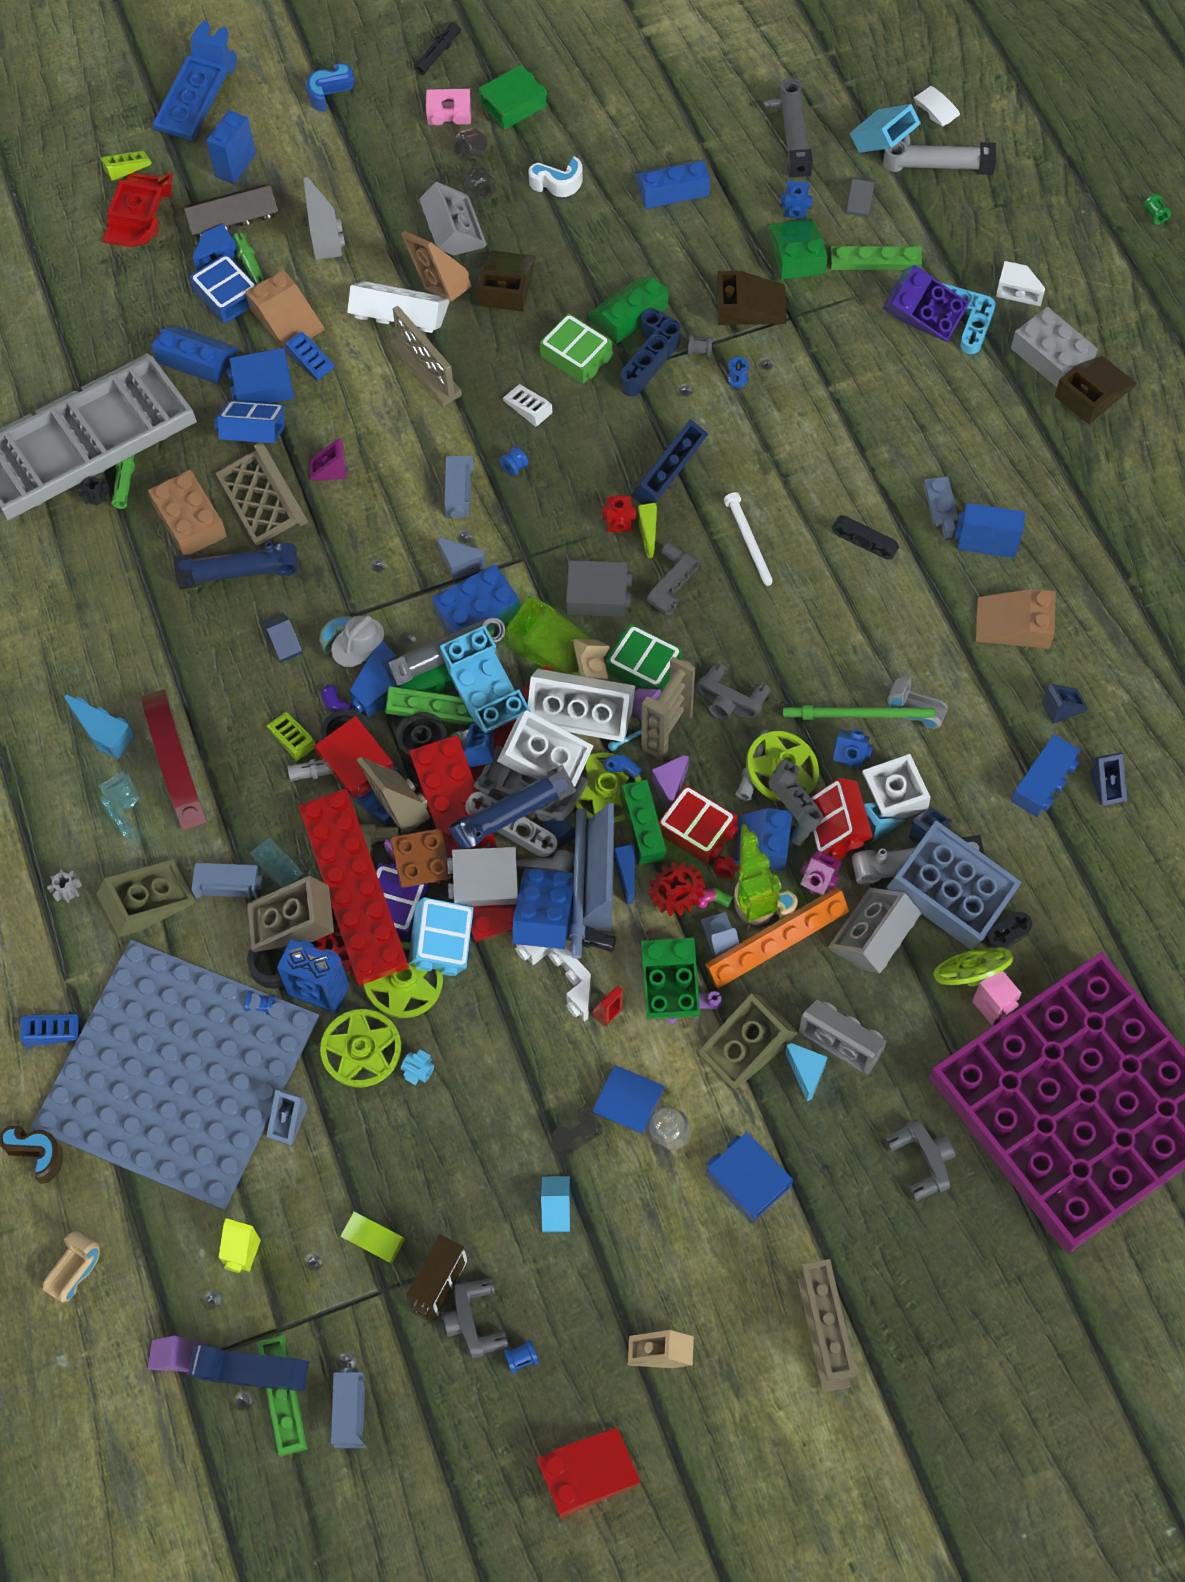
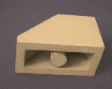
(661, 1349)

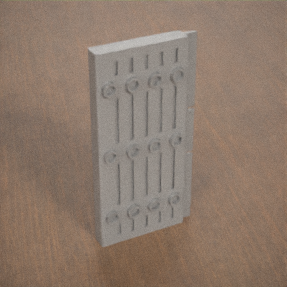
(87, 433)

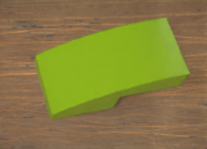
(372, 1237)

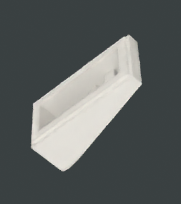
(534, 417)

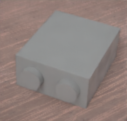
(483, 876)

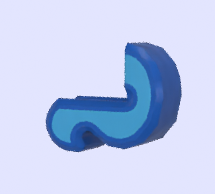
(328, 82)

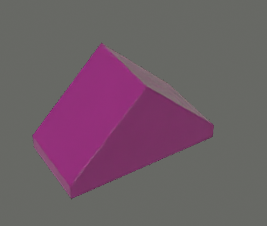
(329, 463)

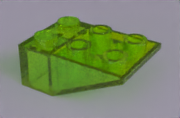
(543, 636)
(756, 885)

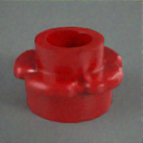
(725, 867)

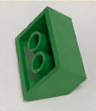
(622, 312)

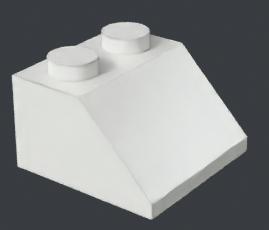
(897, 788)

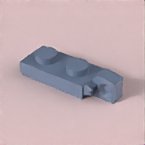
(941, 504)

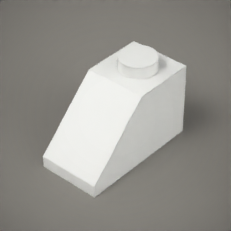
(1020, 284)

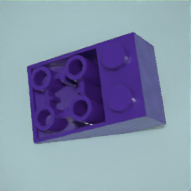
(925, 303)

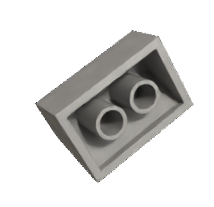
(452, 220)
(875, 929)
(842, 1036)

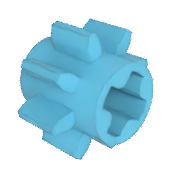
(417, 1067)

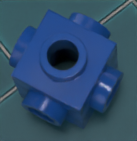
(796, 204)
(852, 748)

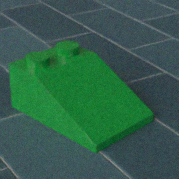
(798, 248)

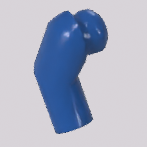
(620, 764)

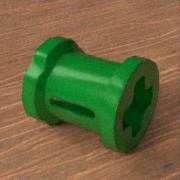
(1157, 209)

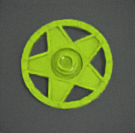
(775, 753)
(603, 786)
(973, 966)
(402, 987)
(360, 1048)

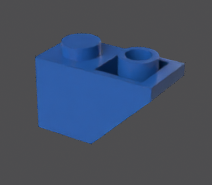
(213, 245)

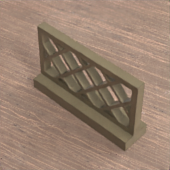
(423, 359)
(275, 481)

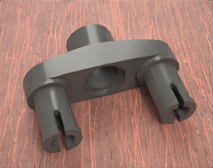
(728, 701)
(934, 1152)
(461, 1320)

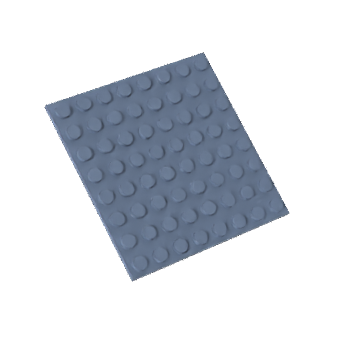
(175, 1074)

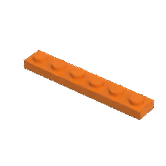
(777, 937)

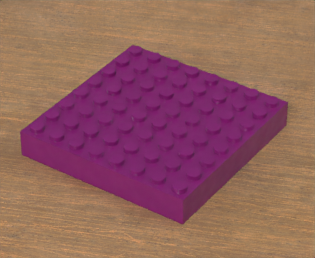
(1075, 1100)

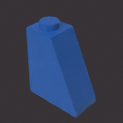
(371, 685)

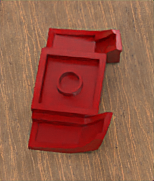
(134, 209)

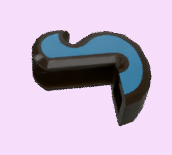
(34, 1144)

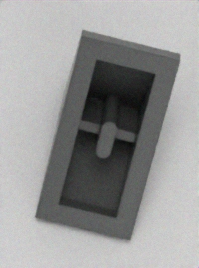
(860, 196)

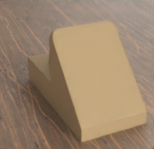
(591, 658)

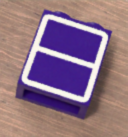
(400, 900)

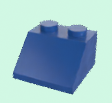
(772, 832)

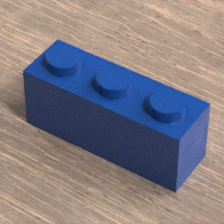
(1046, 776)

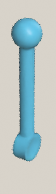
(612, 745)

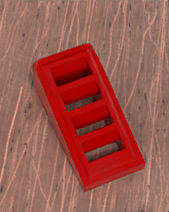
(609, 1006)

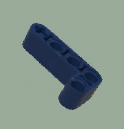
(662, 340)
(248, 1369)

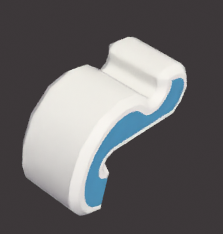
(556, 181)

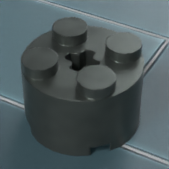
(417, 732)

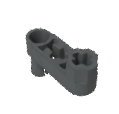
(662, 595)
(796, 800)

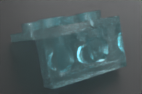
(120, 794)

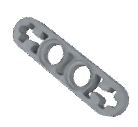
(510, 830)

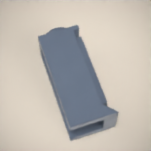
(458, 486)
(226, 880)
(348, 1409)

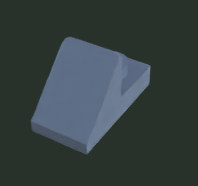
(719, 934)

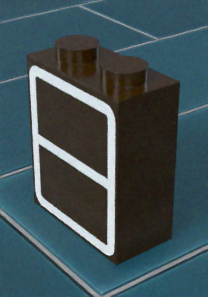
(437, 1278)

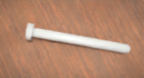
(732, 500)

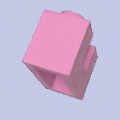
(441, 112)
(996, 997)

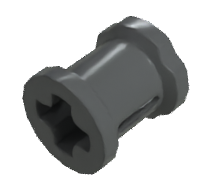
(700, 345)

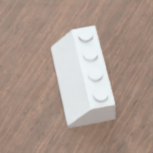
(377, 301)
(582, 704)

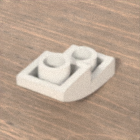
(937, 105)

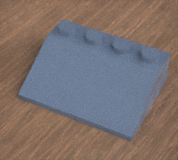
(599, 870)
(955, 885)

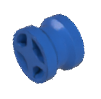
(513, 461)

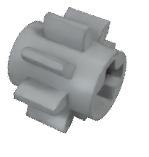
(70, 889)

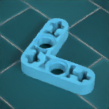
(976, 302)

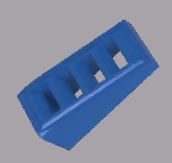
(302, 343)
(479, 746)
(625, 864)
(50, 1038)

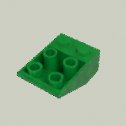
(670, 978)

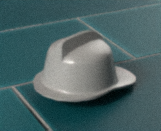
(357, 641)

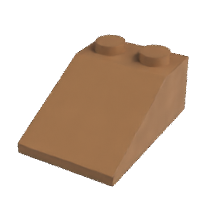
(437, 269)
(283, 308)
(1017, 618)

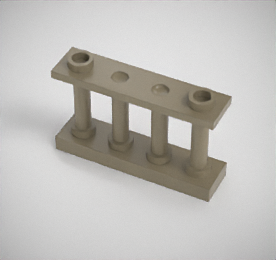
(663, 713)
(826, 1326)

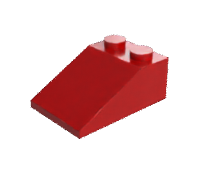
(588, 1472)

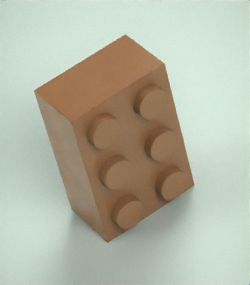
(187, 513)

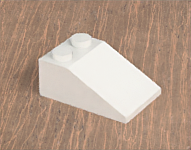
(541, 746)

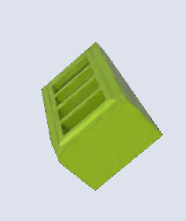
(124, 164)
(647, 523)
(300, 750)

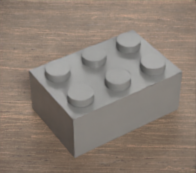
(1052, 345)

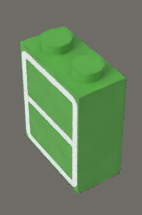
(576, 348)

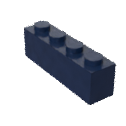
(669, 463)

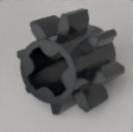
(94, 490)

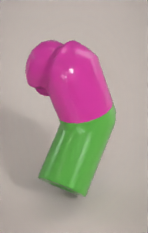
(716, 895)

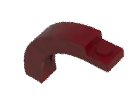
(172, 759)

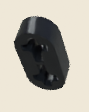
(1006, 926)

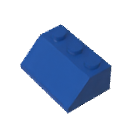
(673, 183)
(193, 353)

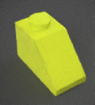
(238, 1246)

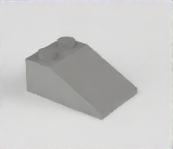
(323, 224)

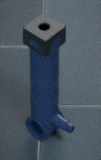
(274, 559)
(473, 828)

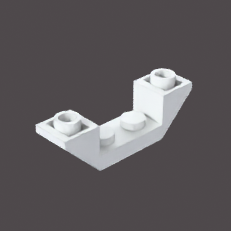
(577, 998)

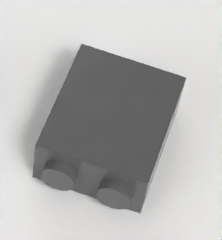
(598, 588)

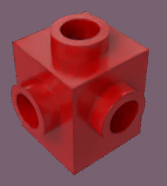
(619, 513)

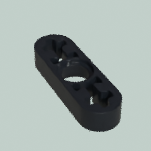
(865, 537)

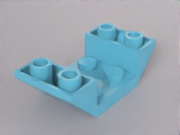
(482, 680)

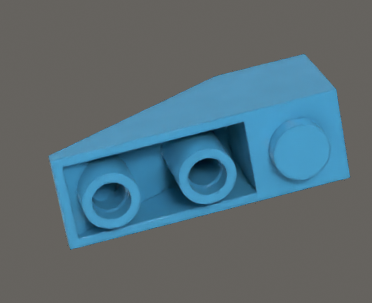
(106, 732)

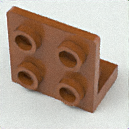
(421, 858)

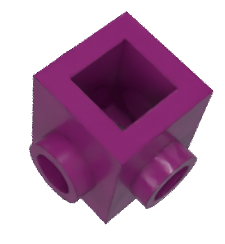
(820, 873)

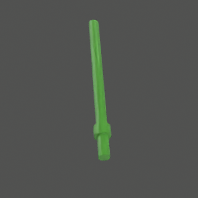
(808, 712)

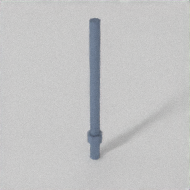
(577, 929)

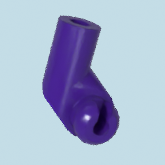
(331, 700)

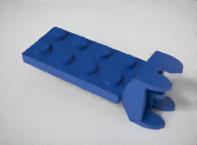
(196, 83)

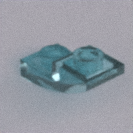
(275, 863)

